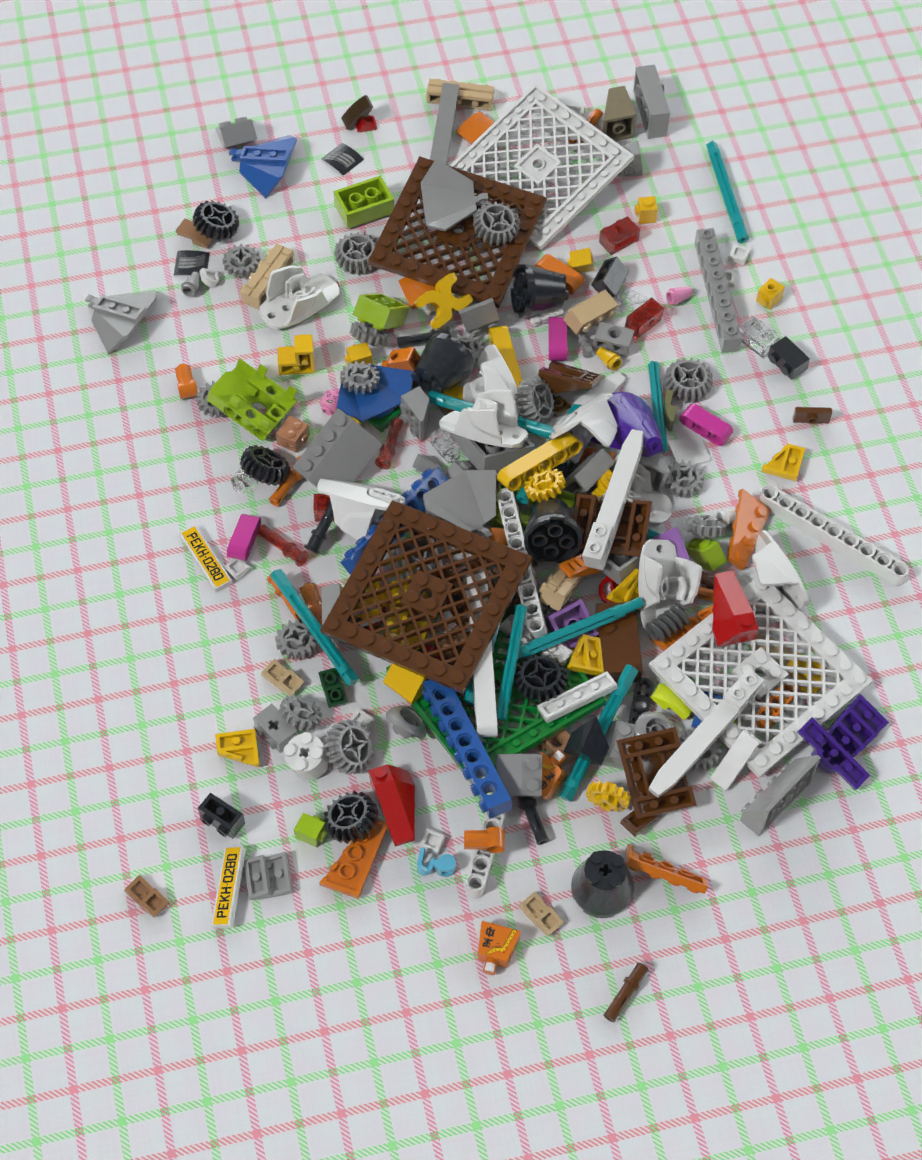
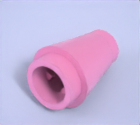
(677, 295)

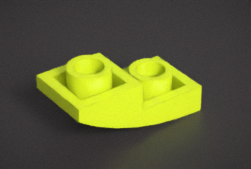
(667, 699)

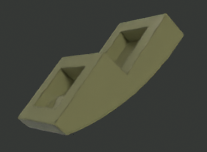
(669, 410)

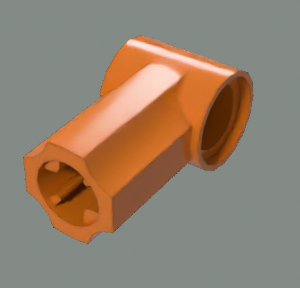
(186, 384)
(490, 839)

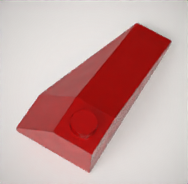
(732, 613)
(396, 800)

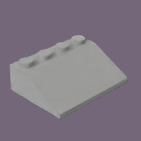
(338, 451)
(489, 456)
(779, 793)

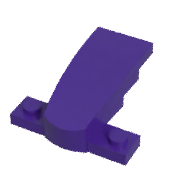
(845, 740)

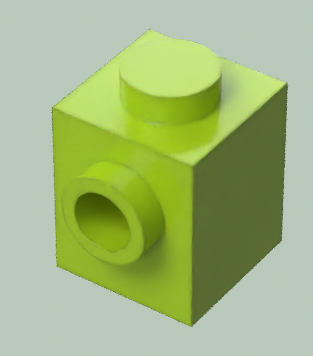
(310, 829)

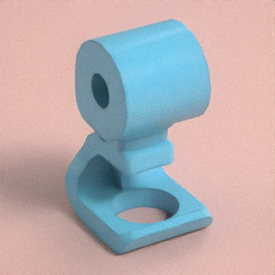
(444, 865)

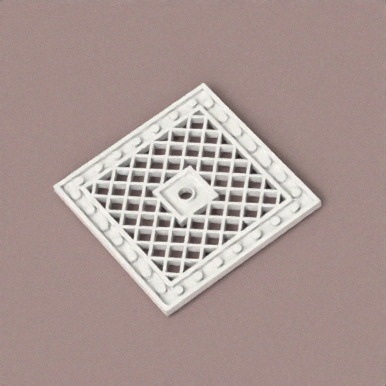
(540, 101)
(799, 626)

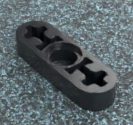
(638, 697)

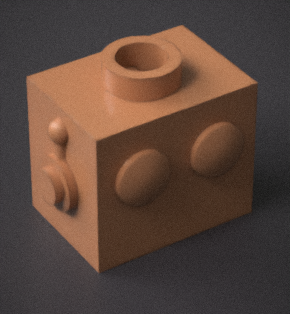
(292, 434)

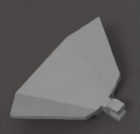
(448, 197)
(118, 315)
(465, 500)

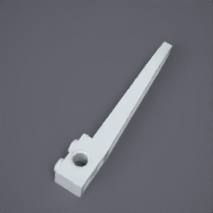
(607, 385)
(607, 522)
(707, 732)

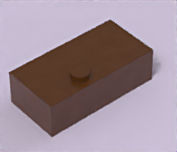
(620, 643)

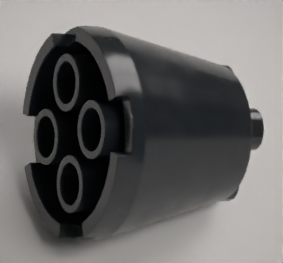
(537, 290)
(442, 364)
(552, 532)
(600, 894)

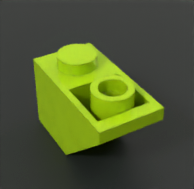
(706, 553)

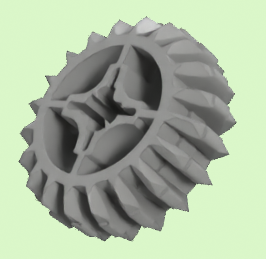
(491, 216)
(357, 256)
(689, 385)
(535, 400)
(354, 758)

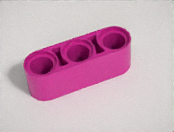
(557, 339)
(706, 424)
(243, 537)

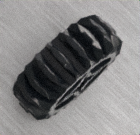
(215, 220)
(264, 465)
(549, 669)
(351, 817)

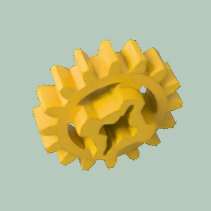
(602, 484)
(544, 485)
(608, 796)

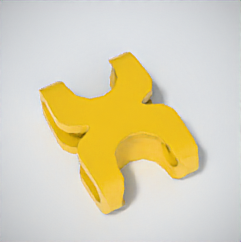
(443, 300)

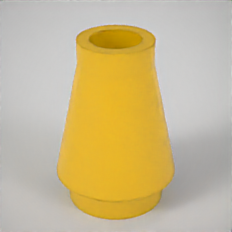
(609, 358)

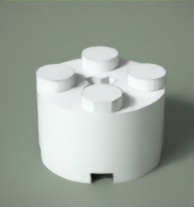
(297, 752)

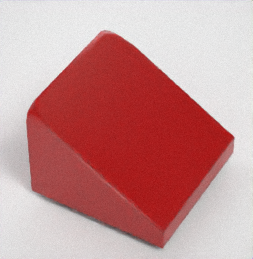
(367, 124)

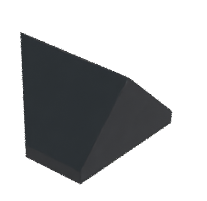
(588, 742)

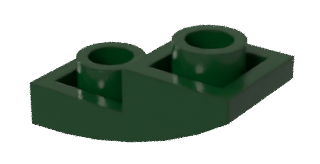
(332, 687)

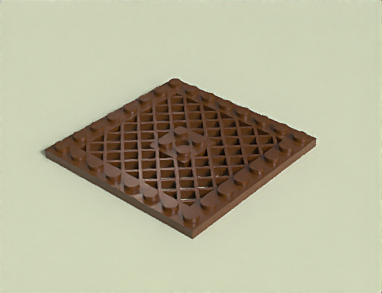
(429, 274)
(442, 672)

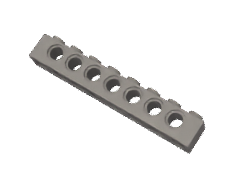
(717, 290)

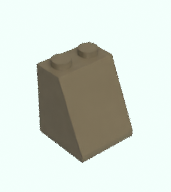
(619, 115)

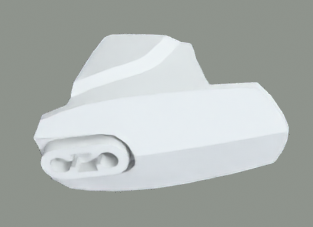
(295, 297)
(494, 376)
(489, 421)
(587, 421)
(642, 490)
(356, 504)
(777, 571)
(665, 579)

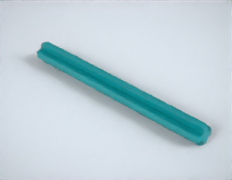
(657, 401)
(511, 662)

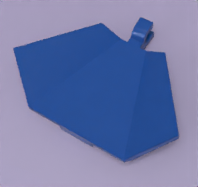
(265, 162)
(380, 401)

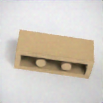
(591, 312)

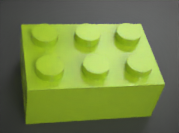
(363, 201)
(380, 311)

